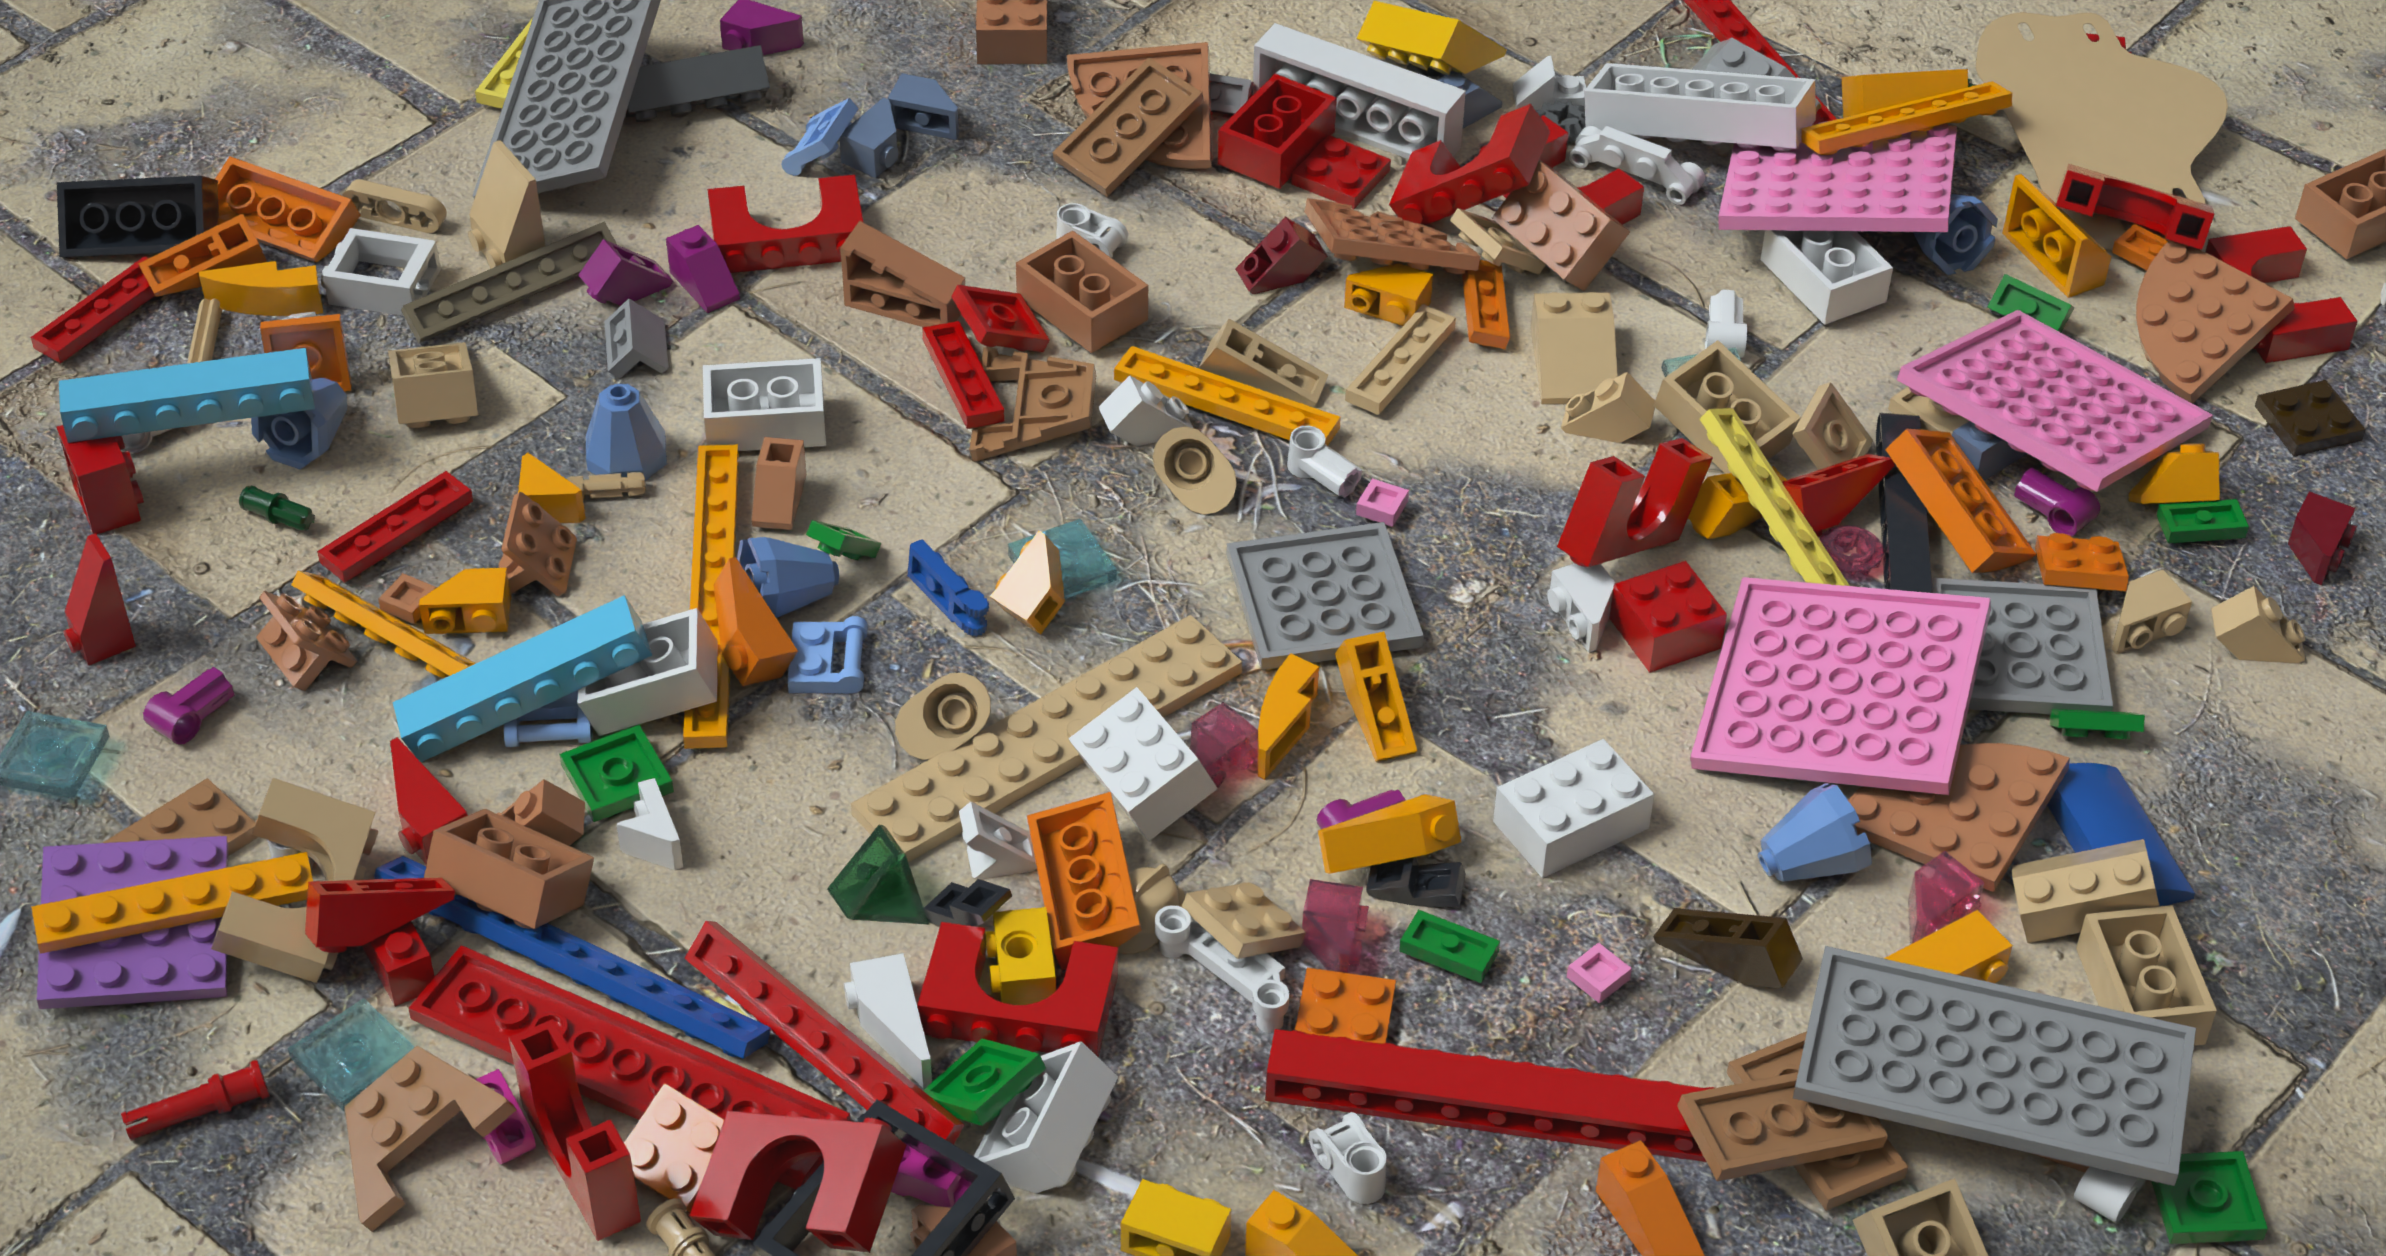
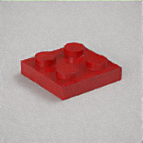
(1341, 171)
(1000, 318)

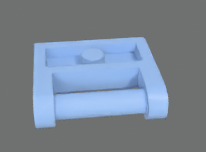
(820, 136)
(813, 663)
(559, 709)

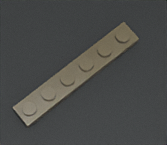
(503, 284)

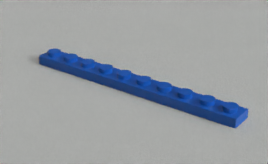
(601, 970)

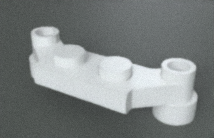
(1637, 158)
(1253, 977)

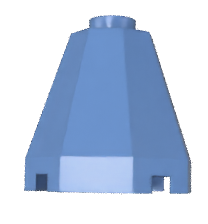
(1967, 236)
(307, 434)
(624, 434)
(787, 573)
(1816, 839)

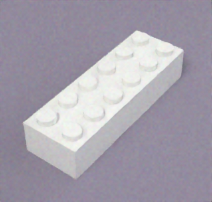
(1374, 98)
(1701, 105)

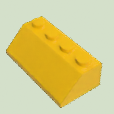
(1426, 40)

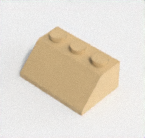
(2062, 889)

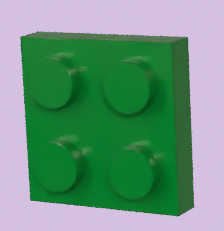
(609, 771)
(985, 1080)
(2211, 1200)

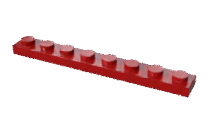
(813, 1030)

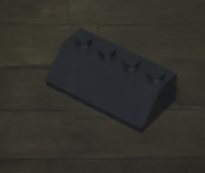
(133, 214)

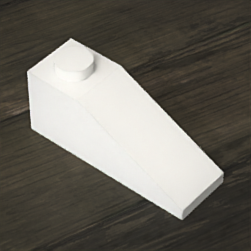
(889, 1012)

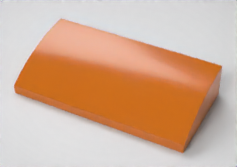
(284, 210)
(1959, 500)
(1084, 875)

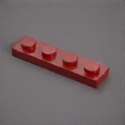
(94, 314)
(963, 374)
(395, 526)

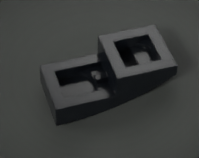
(1417, 884)
(966, 905)

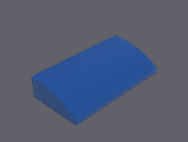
(2101, 811)

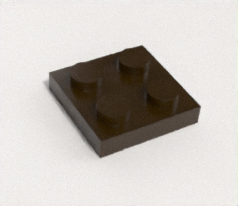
(2310, 417)

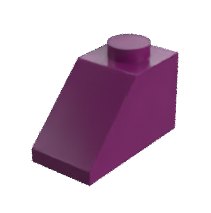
(758, 24)
(701, 268)
(621, 275)

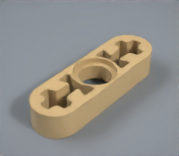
(418, 210)

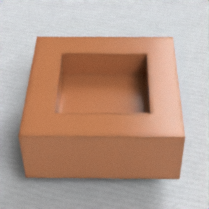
(403, 598)

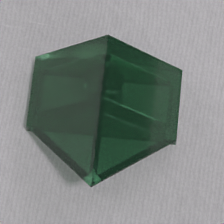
(878, 883)

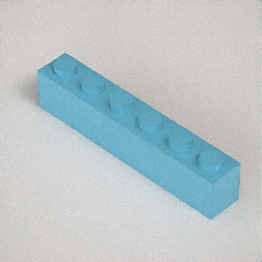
(186, 395)
(521, 679)

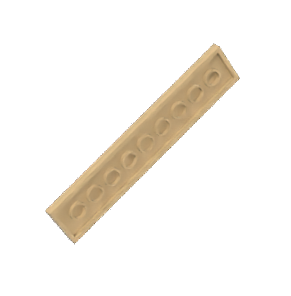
(1034, 742)

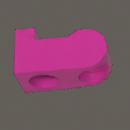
(514, 1134)
(928, 1180)

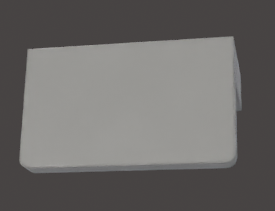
(1229, 93)
(635, 336)

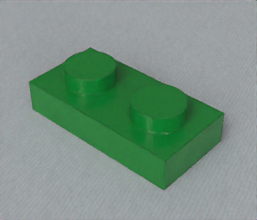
(2017, 295)
(2202, 521)
(842, 541)
(2116, 724)
(1449, 946)

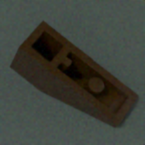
(1740, 946)

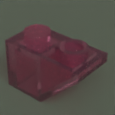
(1223, 742)
(1941, 895)
(1331, 924)

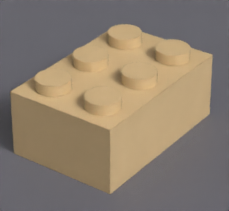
(1718, 382)
(2146, 967)

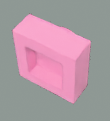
(1382, 502)
(1599, 972)

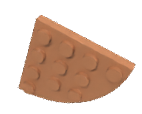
(1100, 73)
(1386, 239)
(2201, 317)
(1982, 821)

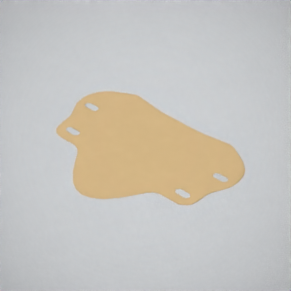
(2099, 108)

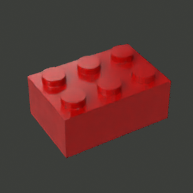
(1276, 130)

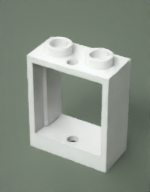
(375, 293)

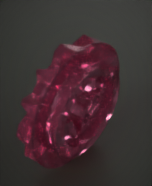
(1844, 539)

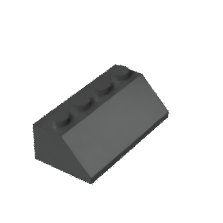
(698, 81)

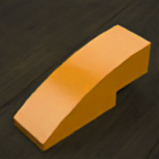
(264, 289)
(1285, 711)

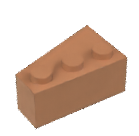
(896, 280)

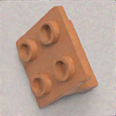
(536, 547)
(301, 640)

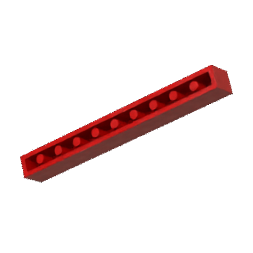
(1479, 1093)

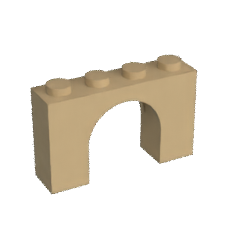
(335, 838)

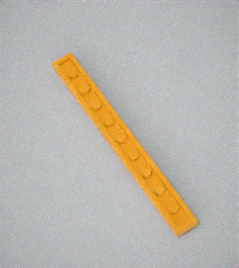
(712, 547)

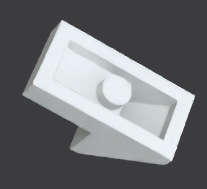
(1542, 86)
(652, 832)
(995, 844)

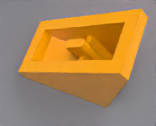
(551, 491)

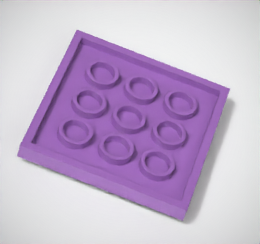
(141, 966)

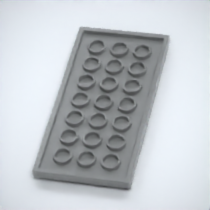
(573, 88)
(1998, 1065)

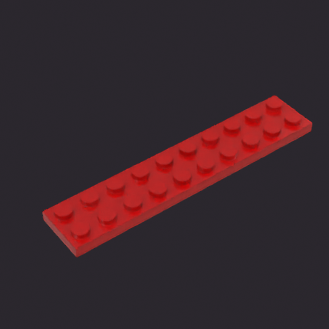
(612, 1054)

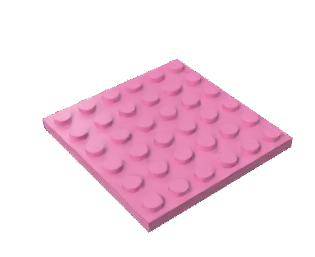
(1869, 188)
(2055, 399)
(1843, 685)

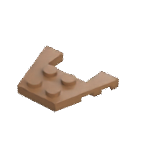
(1050, 402)
(402, 1113)

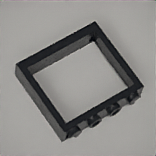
(954, 1234)

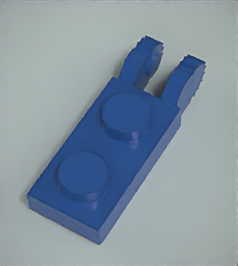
(947, 589)

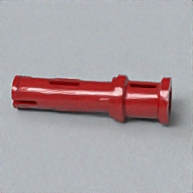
(218, 1094)

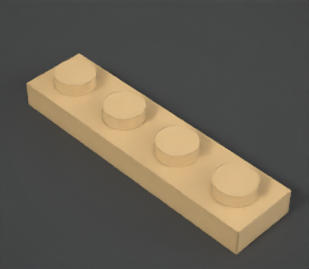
(1400, 359)

